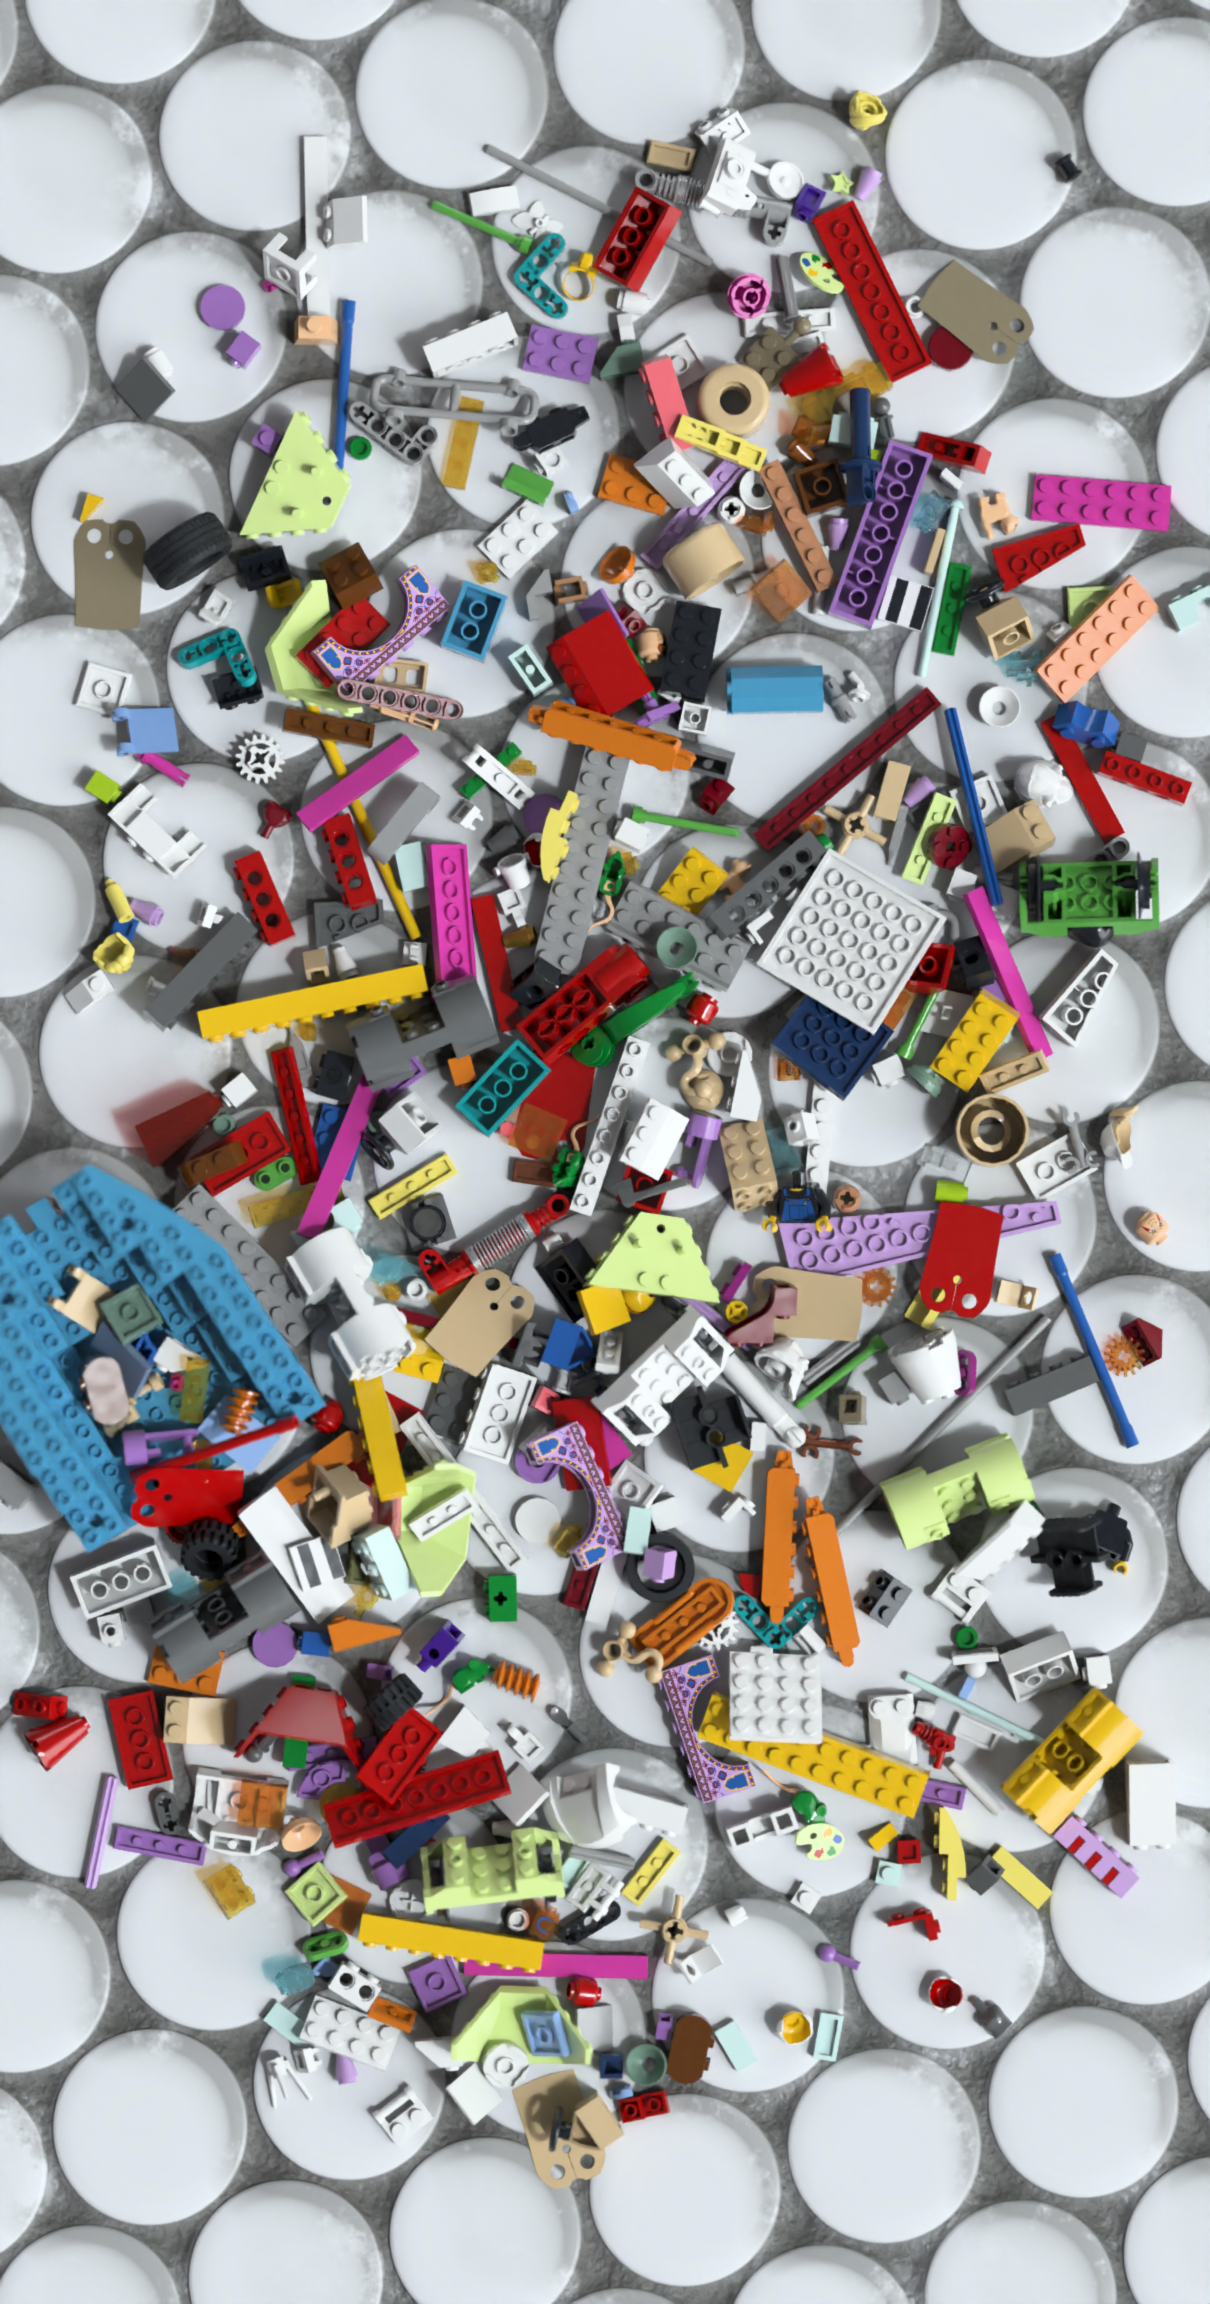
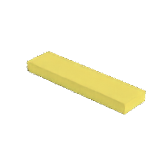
(413, 1186)

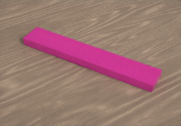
(357, 783)

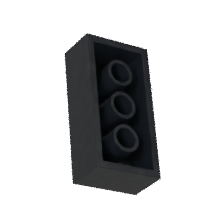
(690, 651)

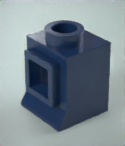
(611, 2065)

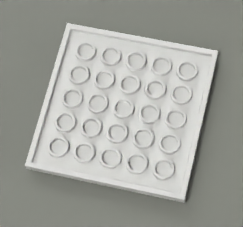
(851, 941)

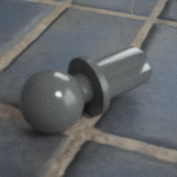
(881, 407)
(261, 1745)

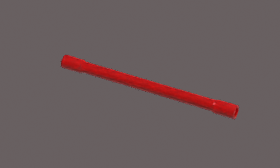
(279, 1427)

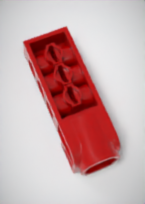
(585, 1001)

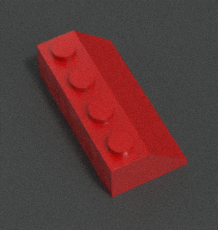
(637, 239)

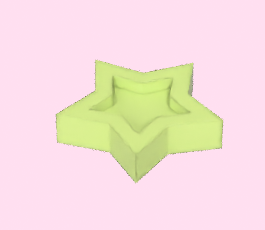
(841, 183)

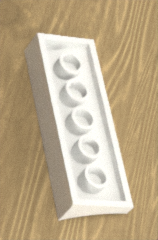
(278, 1528)

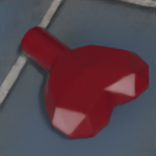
(274, 817)

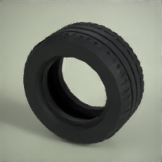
(187, 550)

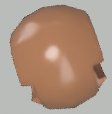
(841, 1191)

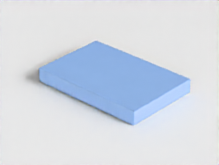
(246, 1456)

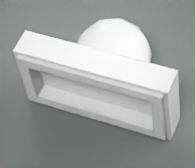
(975, 1660)

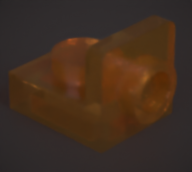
(753, 524)

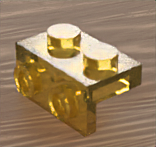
(230, 1891)

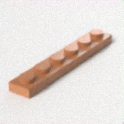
(797, 526)

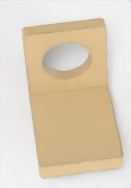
(1015, 1295)

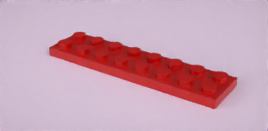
(871, 291)
(422, 1799)

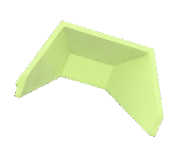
(290, 677)
(443, 1554)
(502, 2022)

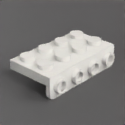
(497, 1413)

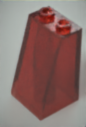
(174, 1129)

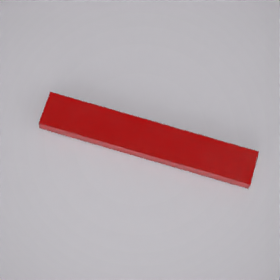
(1084, 783)
(496, 961)
(296, 1115)

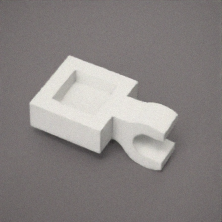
(513, 903)
(527, 1745)

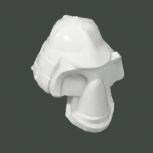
(1042, 782)
(783, 1363)

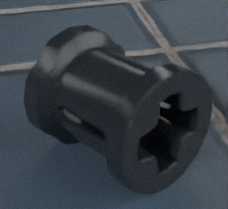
(1068, 168)

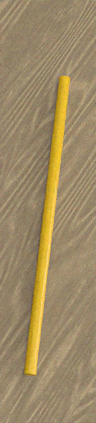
(370, 836)

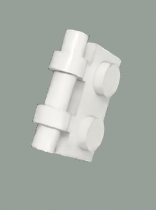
(589, 1887)

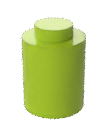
(950, 1191)

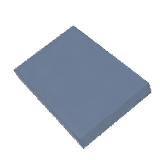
(131, 1363)

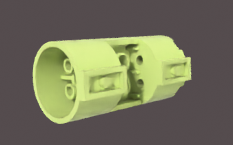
(986, 1480)

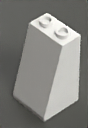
(1150, 1803)

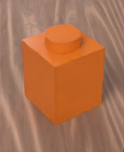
(463, 1072)

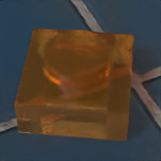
(787, 1071)

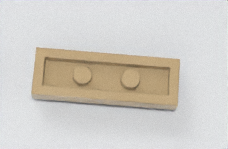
(1014, 1072)

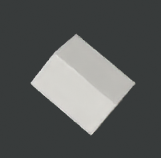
(809, 1640)

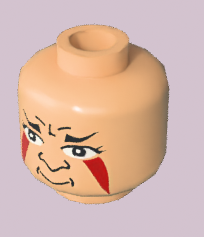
(1151, 1228)

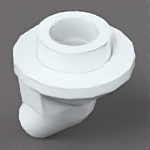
(859, 693)

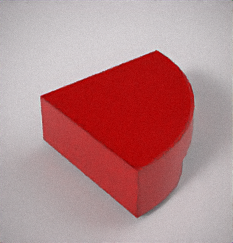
(751, 1584)

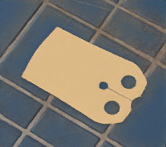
(826, 1304)
(472, 1331)
(537, 2108)

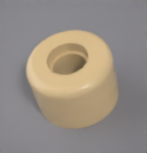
(748, 384)
(703, 560)
(1014, 1124)

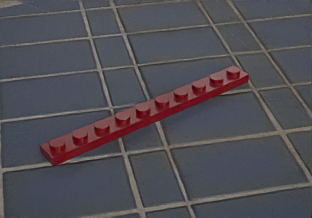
(847, 769)

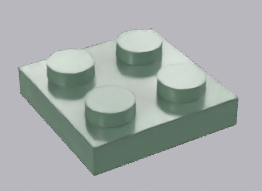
(131, 1313)

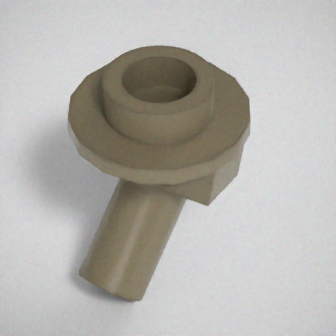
(114, 1430)

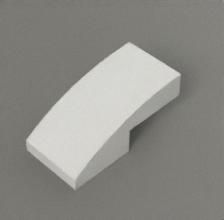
(493, 200)

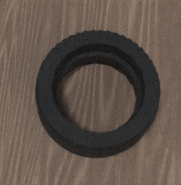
(672, 1592)

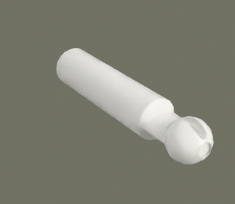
(763, 1401)

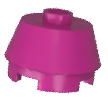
(748, 296)

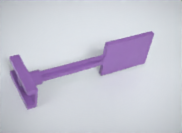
(598, 604)

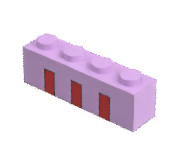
(1095, 1856)

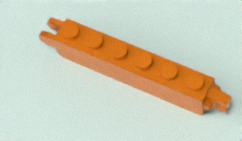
(612, 736)
(300, 1481)
(778, 1536)
(831, 1580)

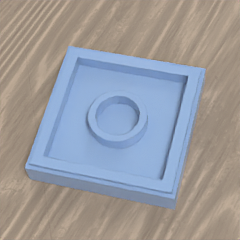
(545, 2033)

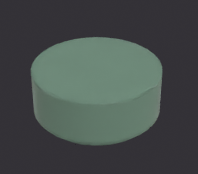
(373, 1123)
(224, 1125)

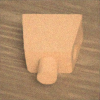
(316, 330)

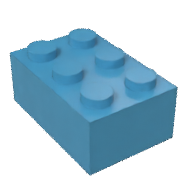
(474, 621)

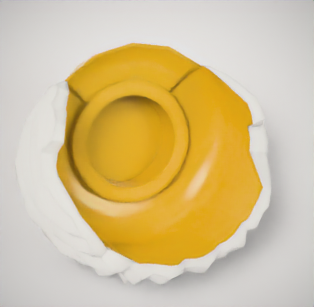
(795, 2027)

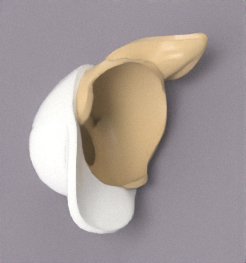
(1116, 1136)

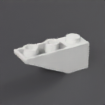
(746, 1095)

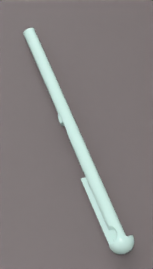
(955, 506)
(1018, 1732)

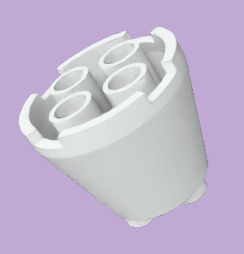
(929, 1364)

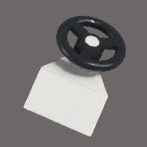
(403, 1128)

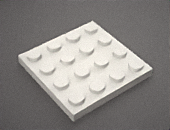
(775, 1698)

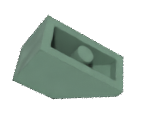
(623, 361)

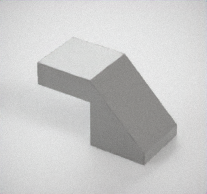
(541, 588)

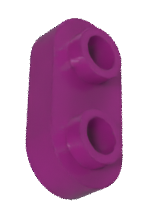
(740, 1273)
(967, 1372)

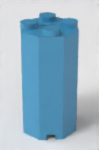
(774, 690)

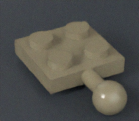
(773, 354)

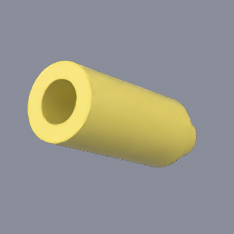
(118, 901)

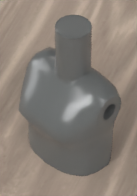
(992, 2018)

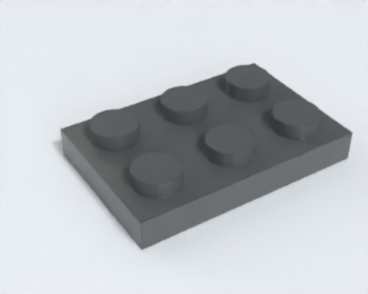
(452, 1402)

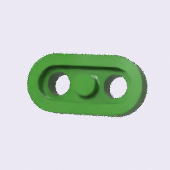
(275, 1173)
(325, 1945)

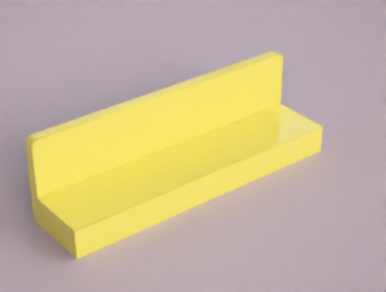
(918, 1311)

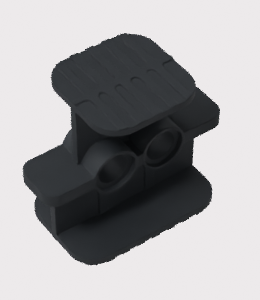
(695, 1431)
(1069, 1550)

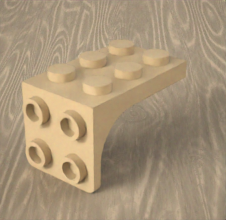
(749, 1164)

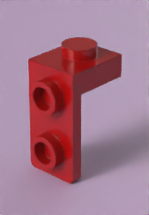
(40, 1706)
(932, 1926)

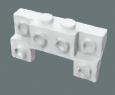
(151, 837)

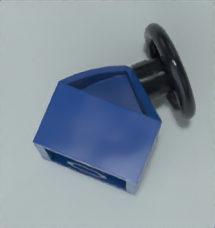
(571, 1347)

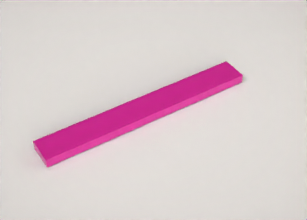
(1006, 970)
(338, 1160)
(572, 1966)

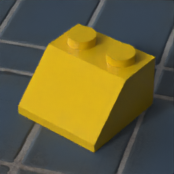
(425, 1360)

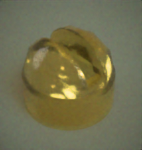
(308, 1032)
(392, 1292)

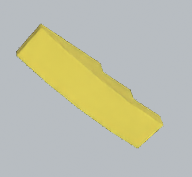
(720, 443)

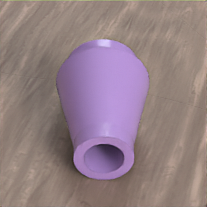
(867, 183)
(838, 532)
(919, 791)
(147, 912)
(345, 2070)

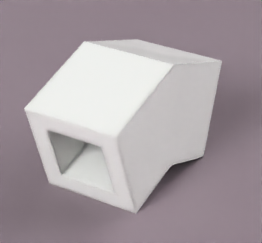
(625, 327)

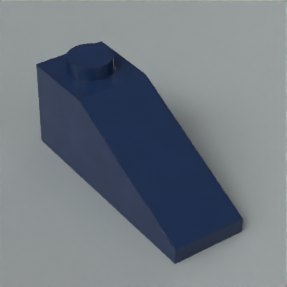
(412, 1840)

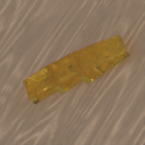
(284, 1207)

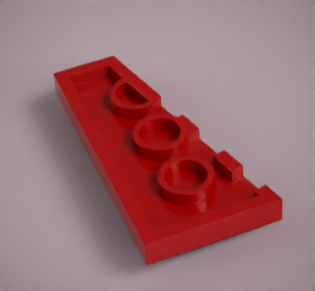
(1031, 556)

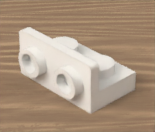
(727, 125)

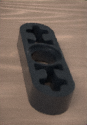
(579, 1937)

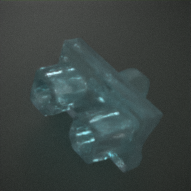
(932, 512)
(1024, 668)

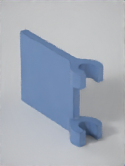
(148, 731)

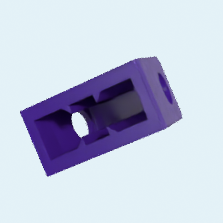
(444, 1641)

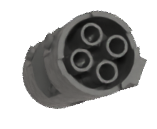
(456, 1018)
(198, 1631)

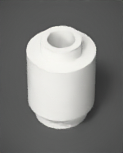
(633, 302)
(160, 362)

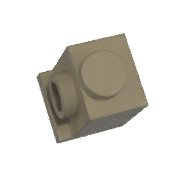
(846, 1403)

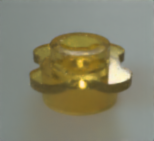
(490, 567)

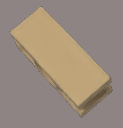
(891, 791)

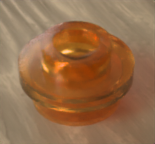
(819, 820)

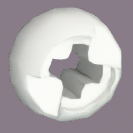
(737, 504)

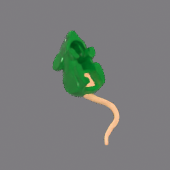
(611, 883)
(570, 1162)
(465, 1677)
(804, 1802)

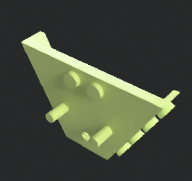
(297, 484)
(655, 1261)

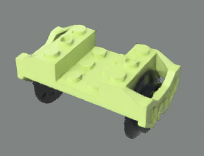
(491, 1871)

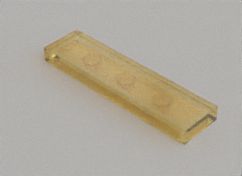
(462, 446)

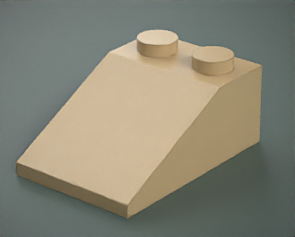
(1018, 836)
(200, 1720)

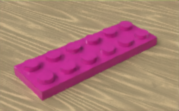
(1101, 503)
(450, 911)

